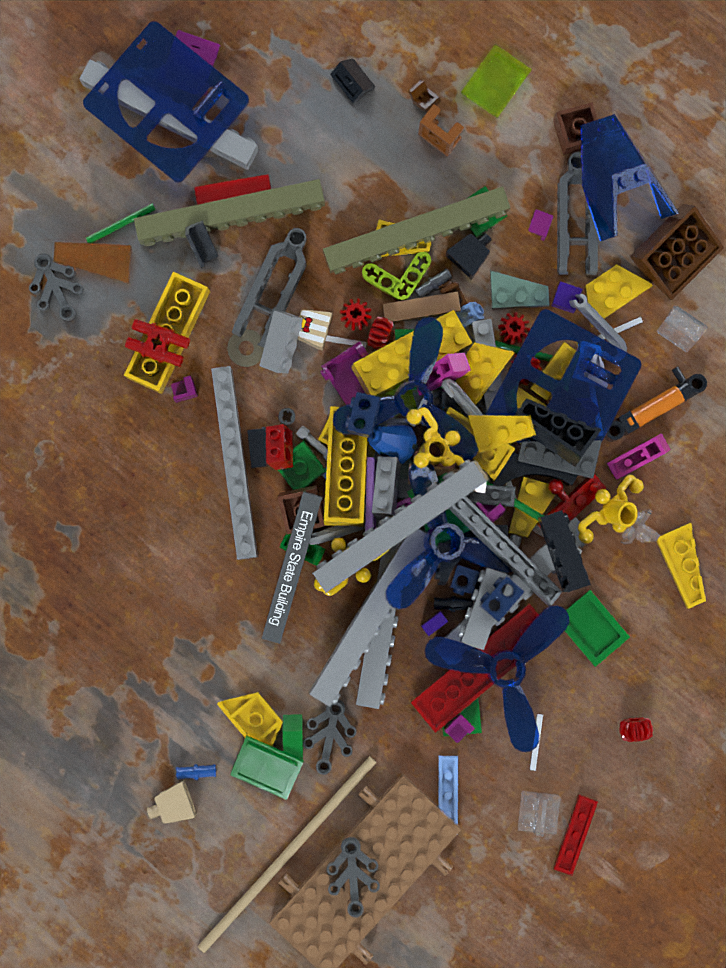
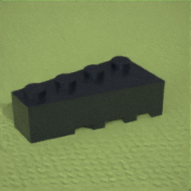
(558, 432)
(563, 551)

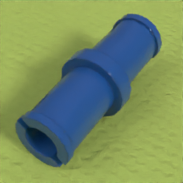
(196, 772)

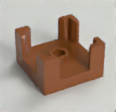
(436, 136)

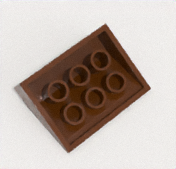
(677, 251)

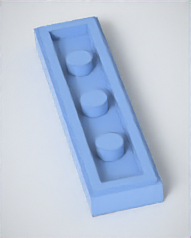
(448, 786)

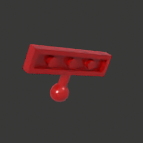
(577, 499)

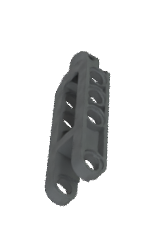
(574, 176)
(291, 248)

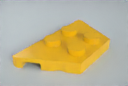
(614, 290)
(485, 366)
(253, 717)

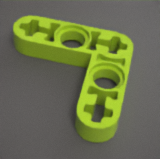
(396, 283)

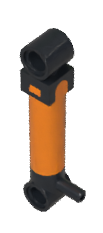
(658, 405)

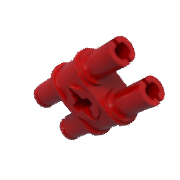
(154, 333)

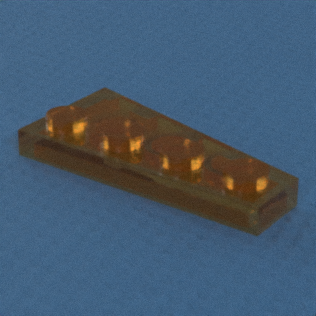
(100, 259)

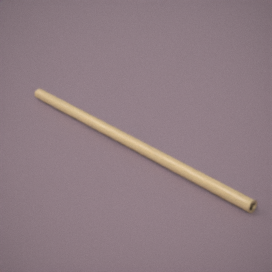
(286, 854)

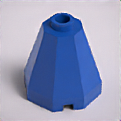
(394, 441)

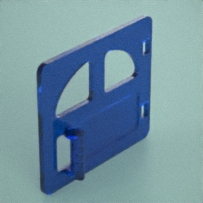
(175, 81)
(574, 393)

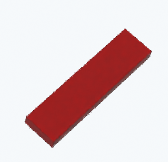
(231, 189)
(575, 835)

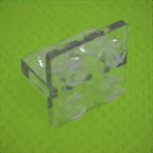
(681, 328)
(640, 530)
(538, 813)

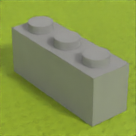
(281, 342)
(386, 487)

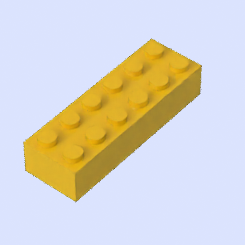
(177, 310)
(390, 364)
(345, 477)

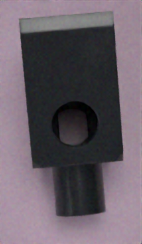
(469, 254)

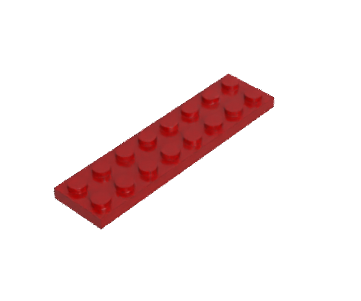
(459, 689)

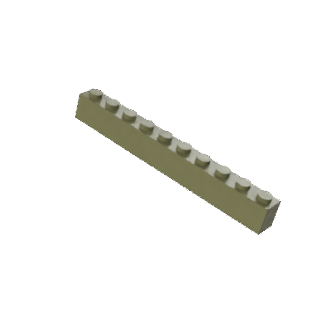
(231, 211)
(415, 230)

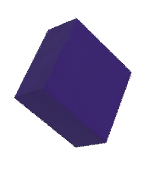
(563, 295)
(434, 623)

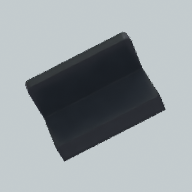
(352, 79)
(201, 242)
(257, 447)

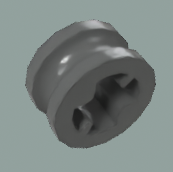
(280, 416)

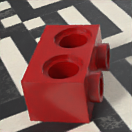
(279, 447)

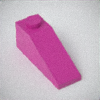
(449, 367)
(639, 456)

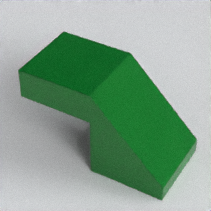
(313, 554)
(293, 735)

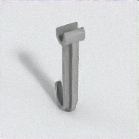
(598, 321)
(460, 397)
(335, 532)

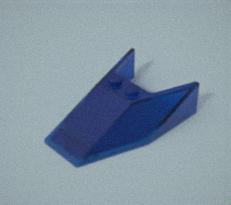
(611, 167)

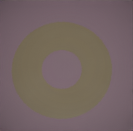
(237, 357)

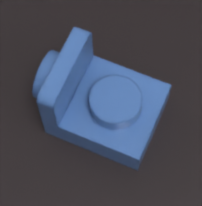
(470, 313)

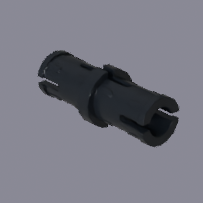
(452, 603)

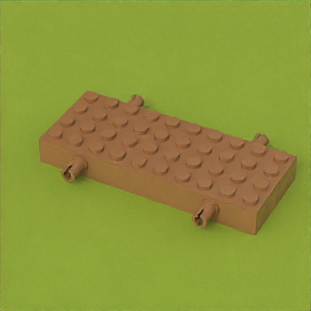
(404, 837)

